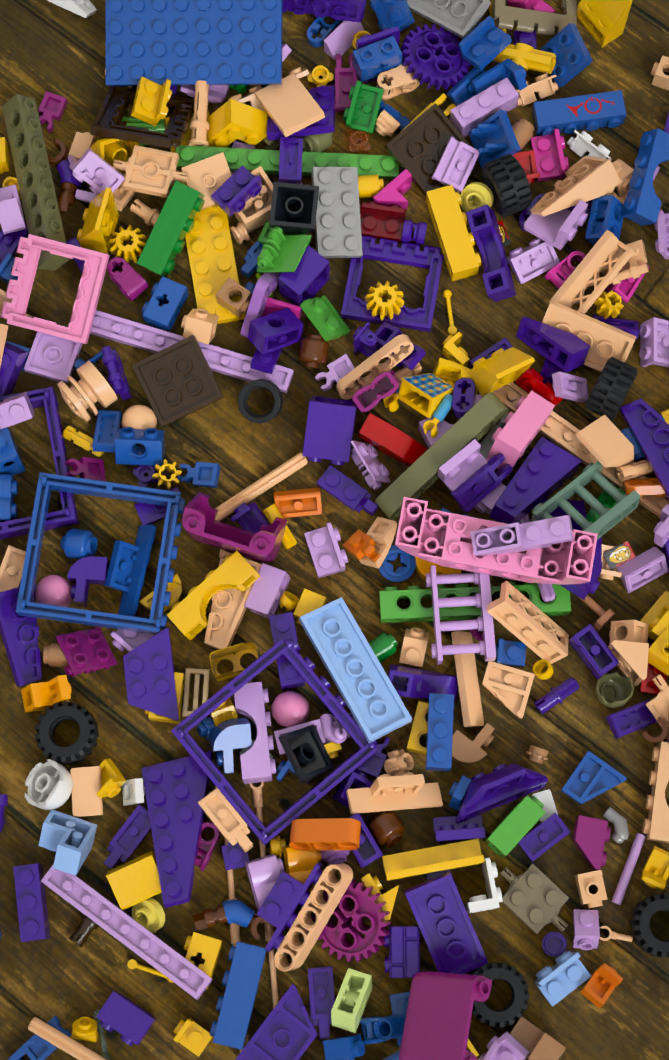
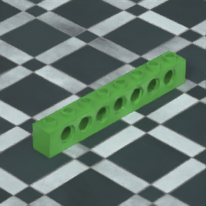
(417, 613)

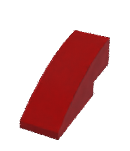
(391, 440)

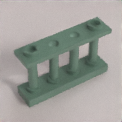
(608, 517)

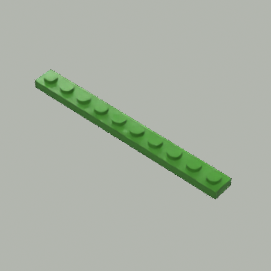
(383, 165)

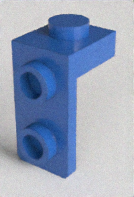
(506, 69)

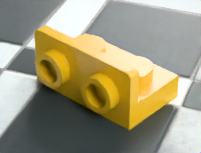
(151, 101)
(658, 616)

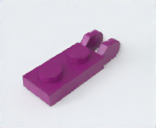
(344, 80)

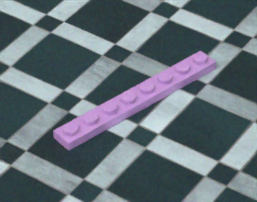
(128, 931)

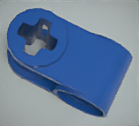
(382, 1028)

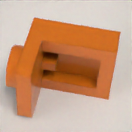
(601, 984)

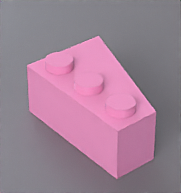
(520, 428)

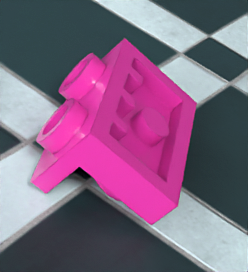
(550, 156)

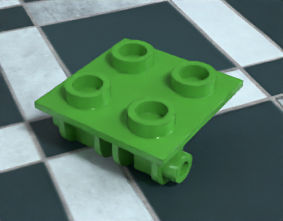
(282, 252)

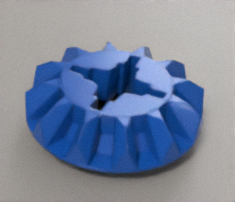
(401, 573)

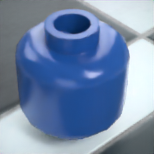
(79, 543)

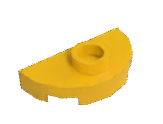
(175, 589)

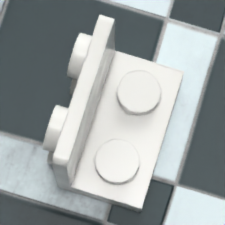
(494, 894)

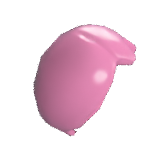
(54, 591)
(290, 709)

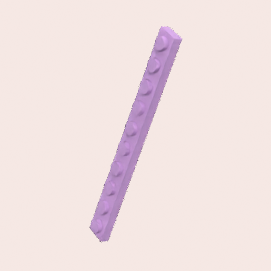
(155, 340)

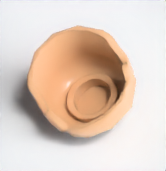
(139, 417)

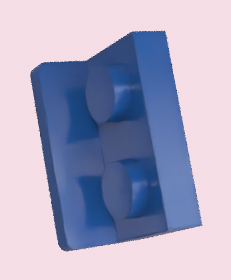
(392, 13)
(484, 44)

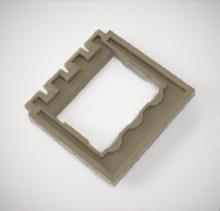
(526, 19)

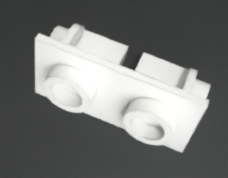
(582, 144)

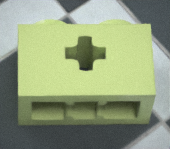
(351, 1000)

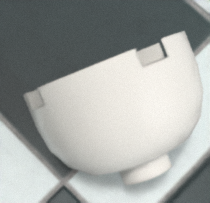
(48, 785)

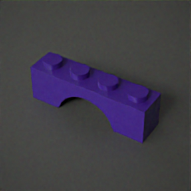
(488, 238)

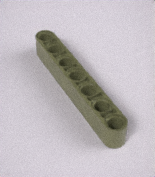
(424, 470)

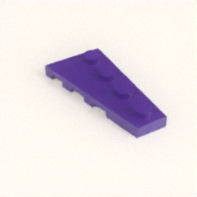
(20, 639)

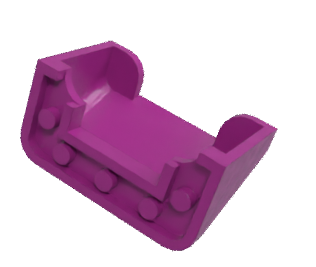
(201, 526)
(441, 1015)

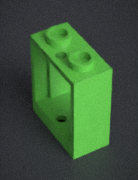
(515, 826)

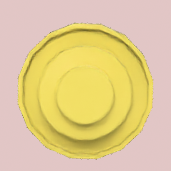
(475, 196)
(149, 914)

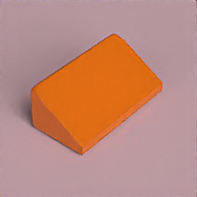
(298, 502)

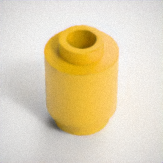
(369, 185)

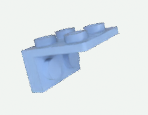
(562, 978)

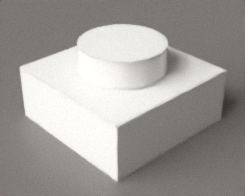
(133, 792)

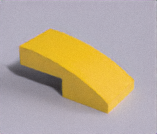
(451, 371)

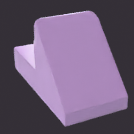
(10, 210)

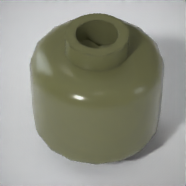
(317, 142)

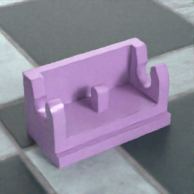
(267, 591)

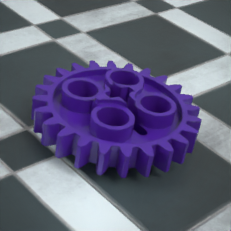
(434, 57)

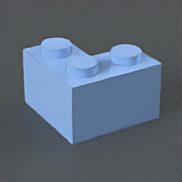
(69, 838)

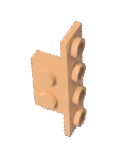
(395, 793)

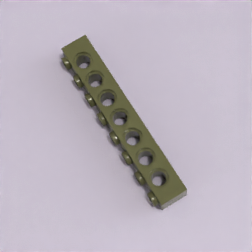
(34, 175)

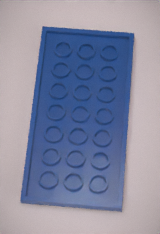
(194, 42)

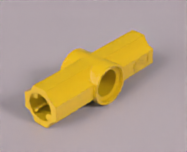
(528, 57)

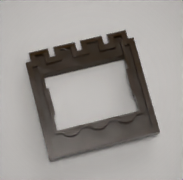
(114, 107)

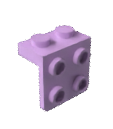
(558, 226)

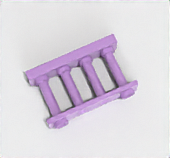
(483, 623)

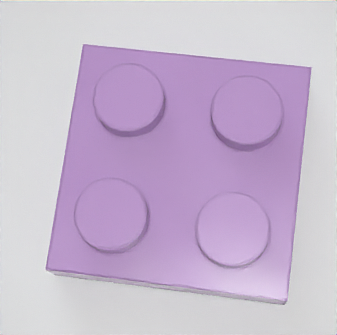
(52, 357)

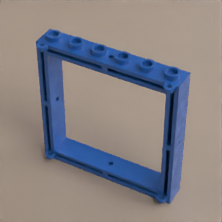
(164, 574)

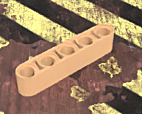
(304, 923)

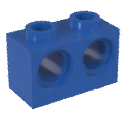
(604, 215)

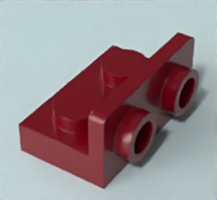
(382, 221)

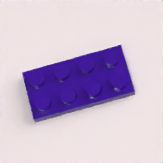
(446, 925)

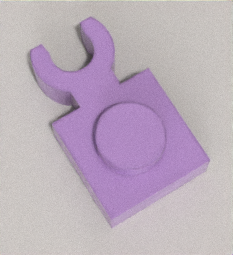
(338, 370)

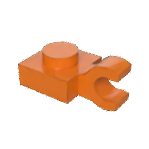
(360, 545)

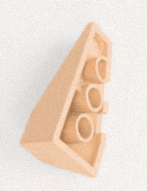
(584, 181)

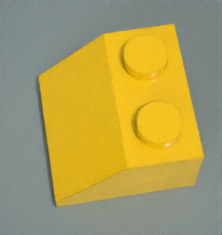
(499, 369)

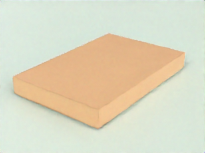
(290, 105)

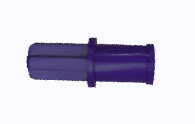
(556, 695)

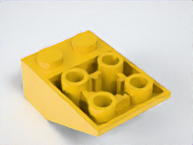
(604, 18)

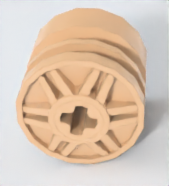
(87, 391)

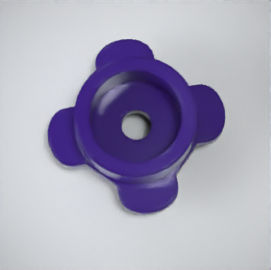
(139, 473)

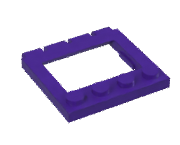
(408, 255)

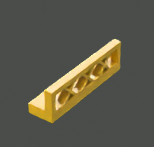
(432, 859)

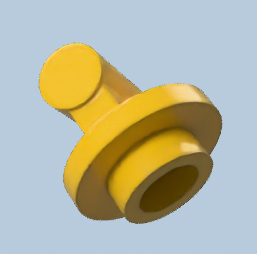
(85, 1029)

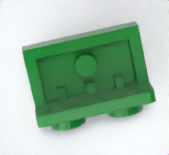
(363, 107)

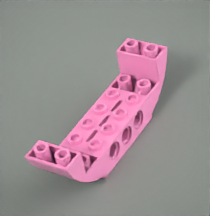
(448, 542)

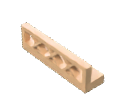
(588, 271)
(529, 626)

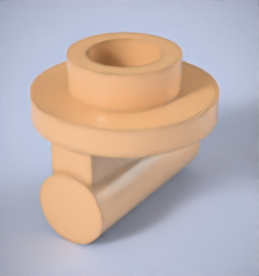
(386, 124)

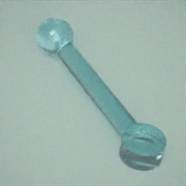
(106, 1055)

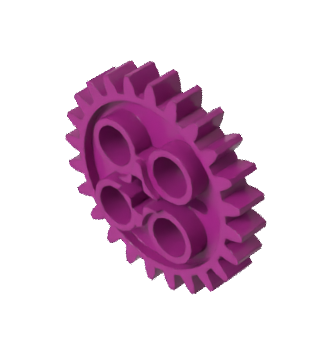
(365, 905)

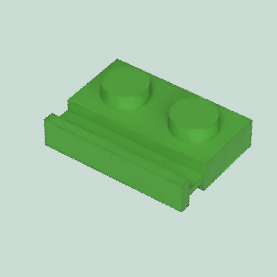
(325, 318)

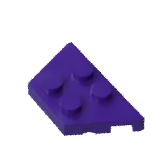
(152, 677)
(283, 1033)

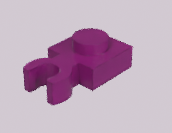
(51, 108)
(87, 468)

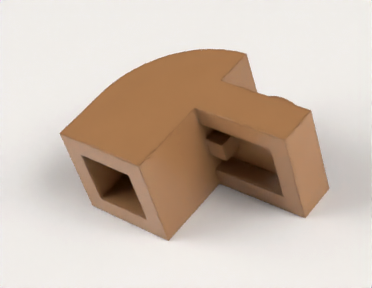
(467, 751)

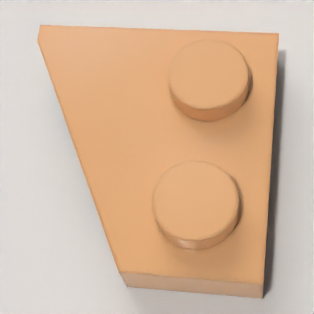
(509, 686)

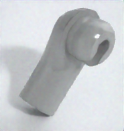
(620, 825)

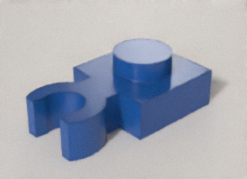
(203, 474)

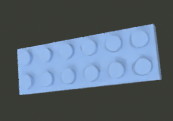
(355, 670)

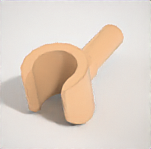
(614, 935)

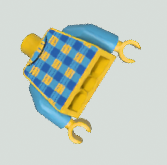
(426, 395)

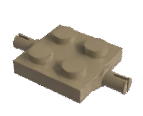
(534, 899)

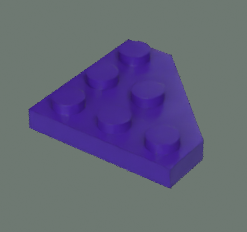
(325, 99)

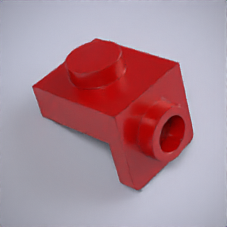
(528, 163)

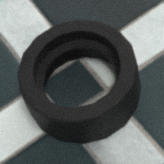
(243, 405)

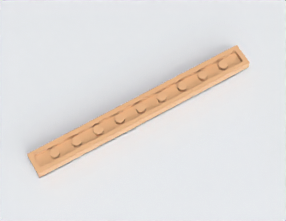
(564, 435)

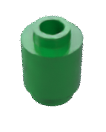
(383, 646)

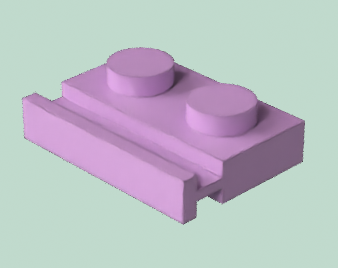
(455, 164)

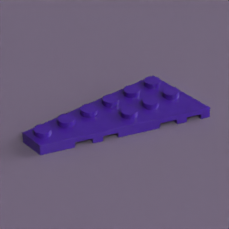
(652, 437)
(175, 822)

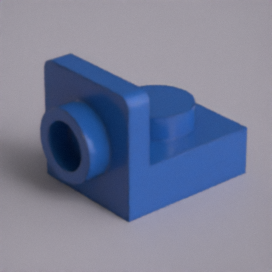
(510, 653)

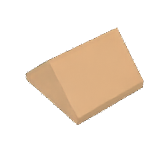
(607, 443)
(632, 659)

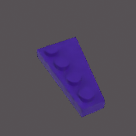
(338, 9)

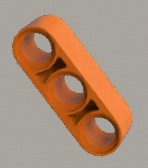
(325, 834)

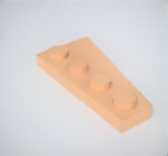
(227, 611)

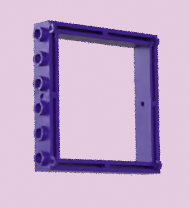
(68, 516)
(333, 703)

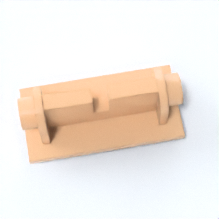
(543, 86)

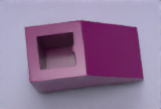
(589, 839)

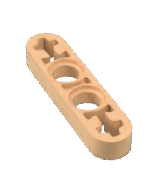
(372, 364)

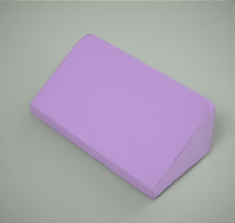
(341, 38)
(643, 569)

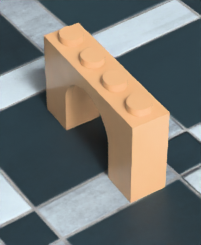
(657, 824)

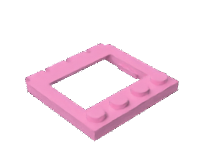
(86, 297)

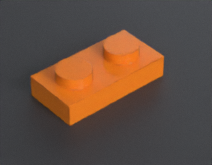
(644, 486)

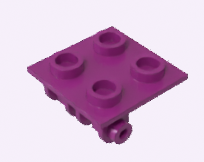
(85, 651)

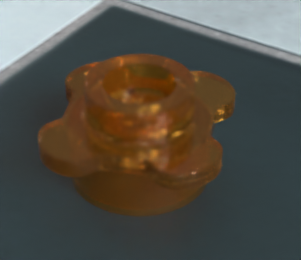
(361, 136)

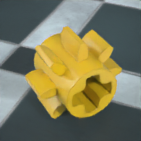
(608, 304)
(162, 478)

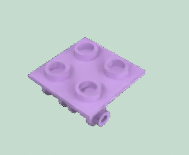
(365, 457)

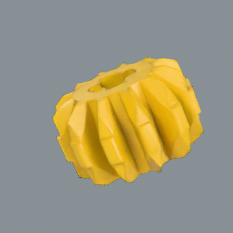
(127, 237)
(388, 308)

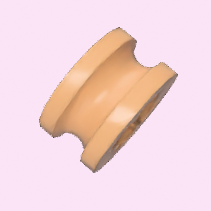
(240, 233)

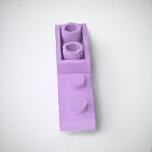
(522, 537)

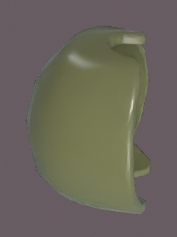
(613, 690)

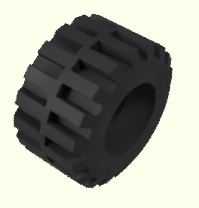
(508, 185)
(611, 388)
(52, 719)
(641, 925)
(518, 1001)

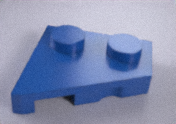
(591, 779)

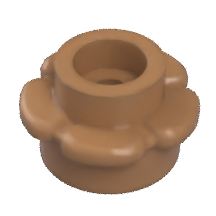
(537, 754)

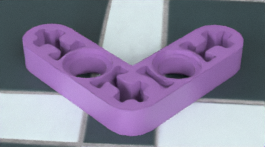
(264, 287)

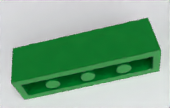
(171, 229)

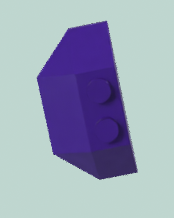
(498, 788)

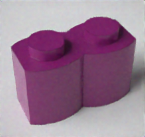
(372, 393)

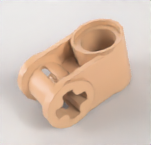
(396, 82)

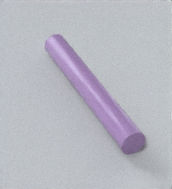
(628, 869)

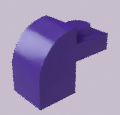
(386, 333)
(85, 572)

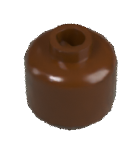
(313, 350)
(386, 828)

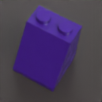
(329, 429)

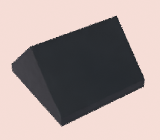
(294, 208)
(306, 753)

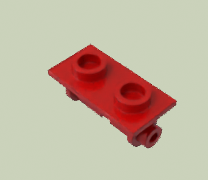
(532, 381)

